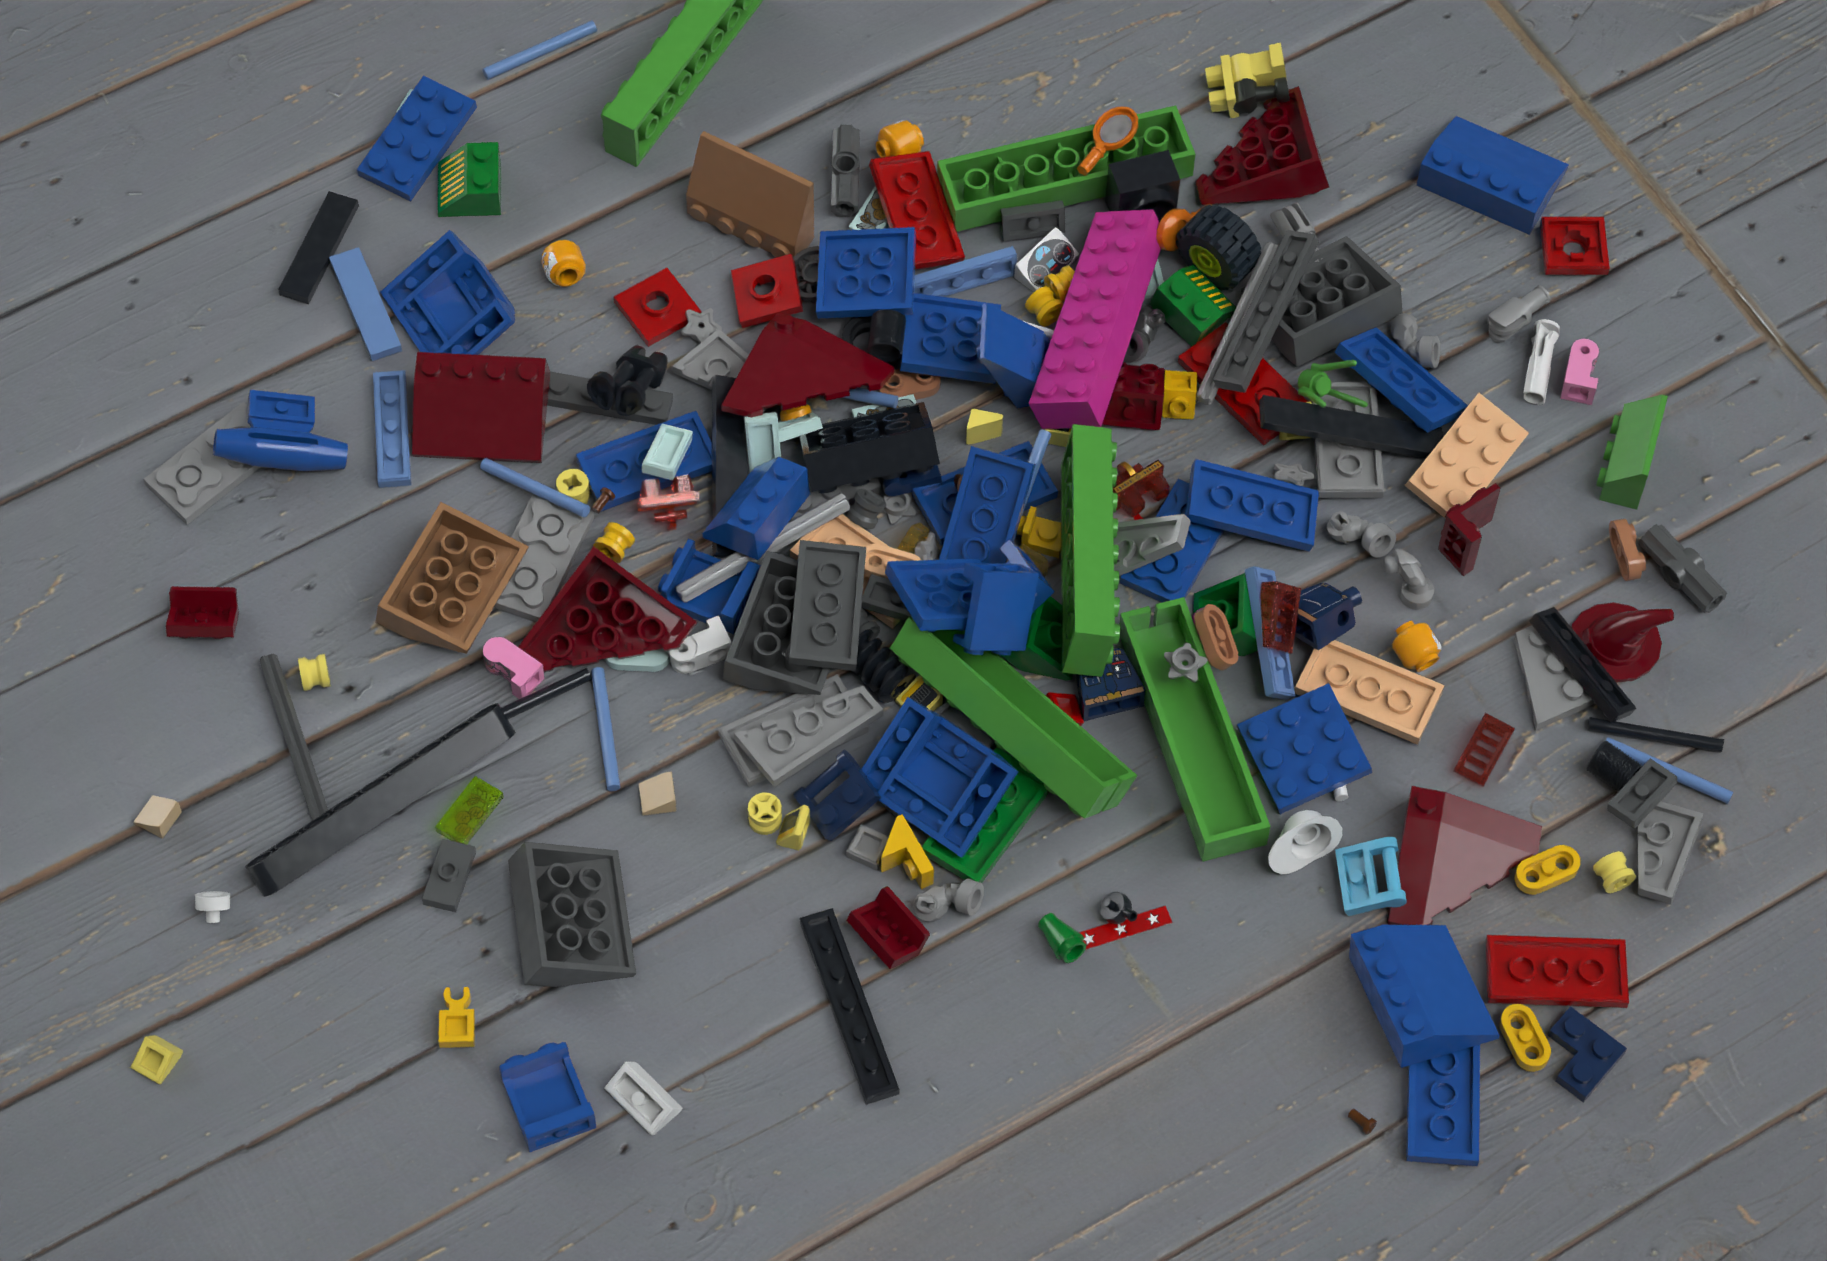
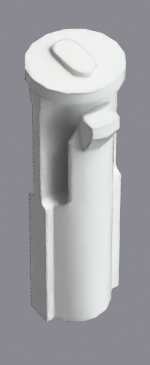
(1540, 361)

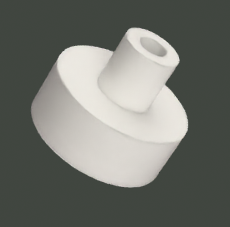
(212, 903)

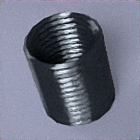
(887, 335)
(1612, 765)

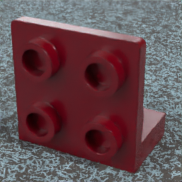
(1137, 397)
(1461, 531)

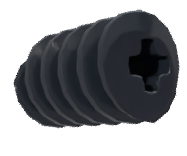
(879, 670)

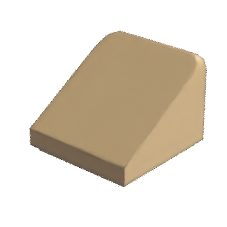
(658, 794)
(158, 815)

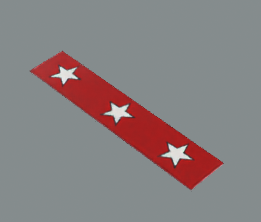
(1112, 932)

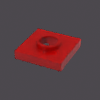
(1585, 231)
(783, 299)
(650, 323)

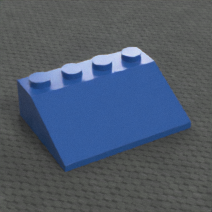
(1491, 174)
(1420, 991)

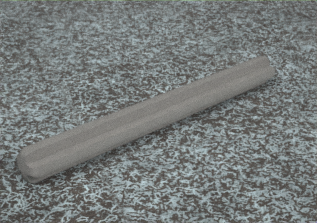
(1208, 388)
(737, 562)

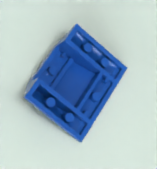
(449, 300)
(937, 776)

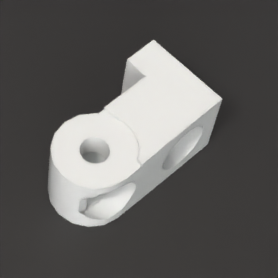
(702, 648)

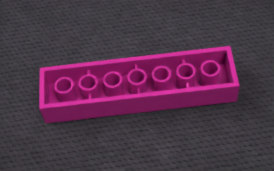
(1097, 320)

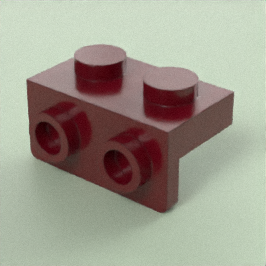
(202, 612)
(889, 928)

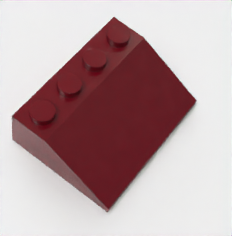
(480, 407)

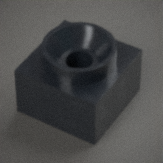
(1143, 184)

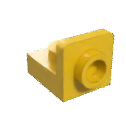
(1179, 394)
(1040, 533)

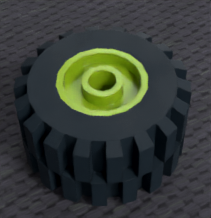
(1219, 246)

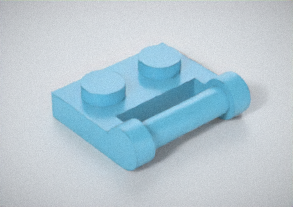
(1359, 876)

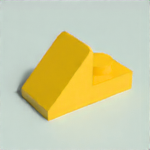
(904, 848)

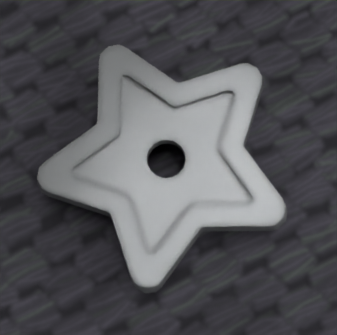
(694, 319)
(1292, 474)
(904, 509)
(927, 549)
(1186, 654)

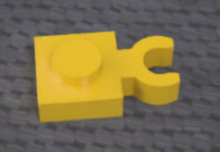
(458, 1022)

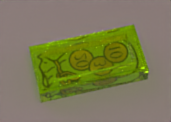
(469, 811)

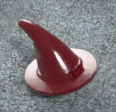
(1623, 637)

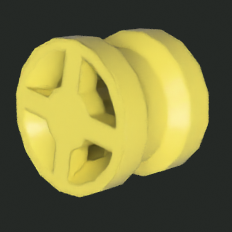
(580, 481)
(314, 672)
(763, 805)
(1614, 872)

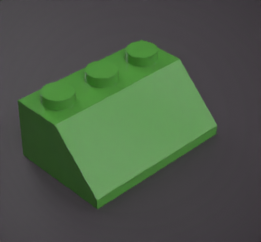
(1631, 451)

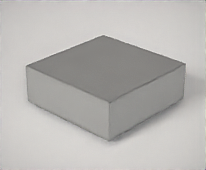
(867, 847)

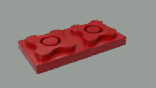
(915, 198)
(1240, 405)
(1557, 971)

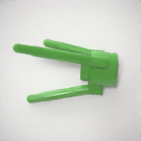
(1315, 383)

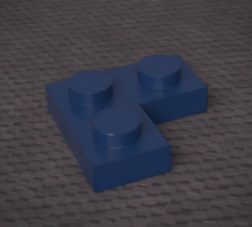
(1592, 1049)

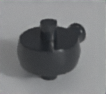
(1117, 908)

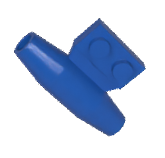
(280, 436)

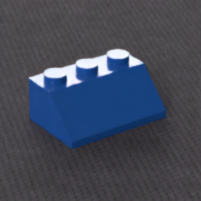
(760, 507)

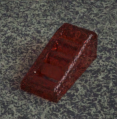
(1277, 597)
(1496, 727)

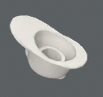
(1303, 840)

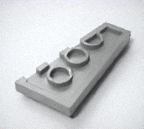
(797, 740)

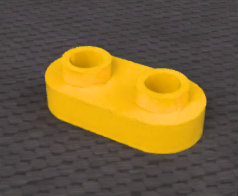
(1544, 869)
(1527, 1039)

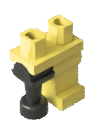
(1248, 81)

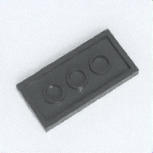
(827, 605)

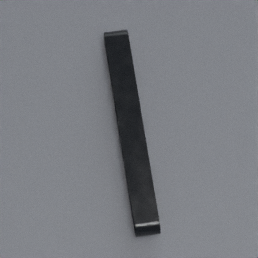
(380, 800)

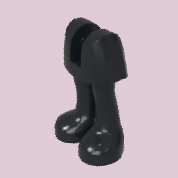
(629, 382)

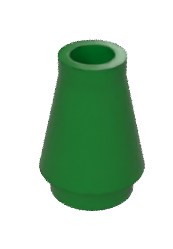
(1063, 939)

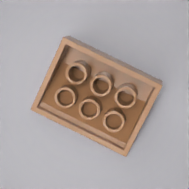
(750, 198)
(450, 581)

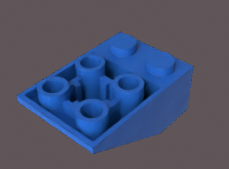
(1011, 353)

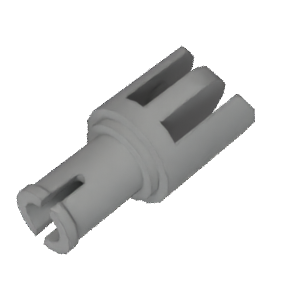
(1292, 219)
(1515, 314)

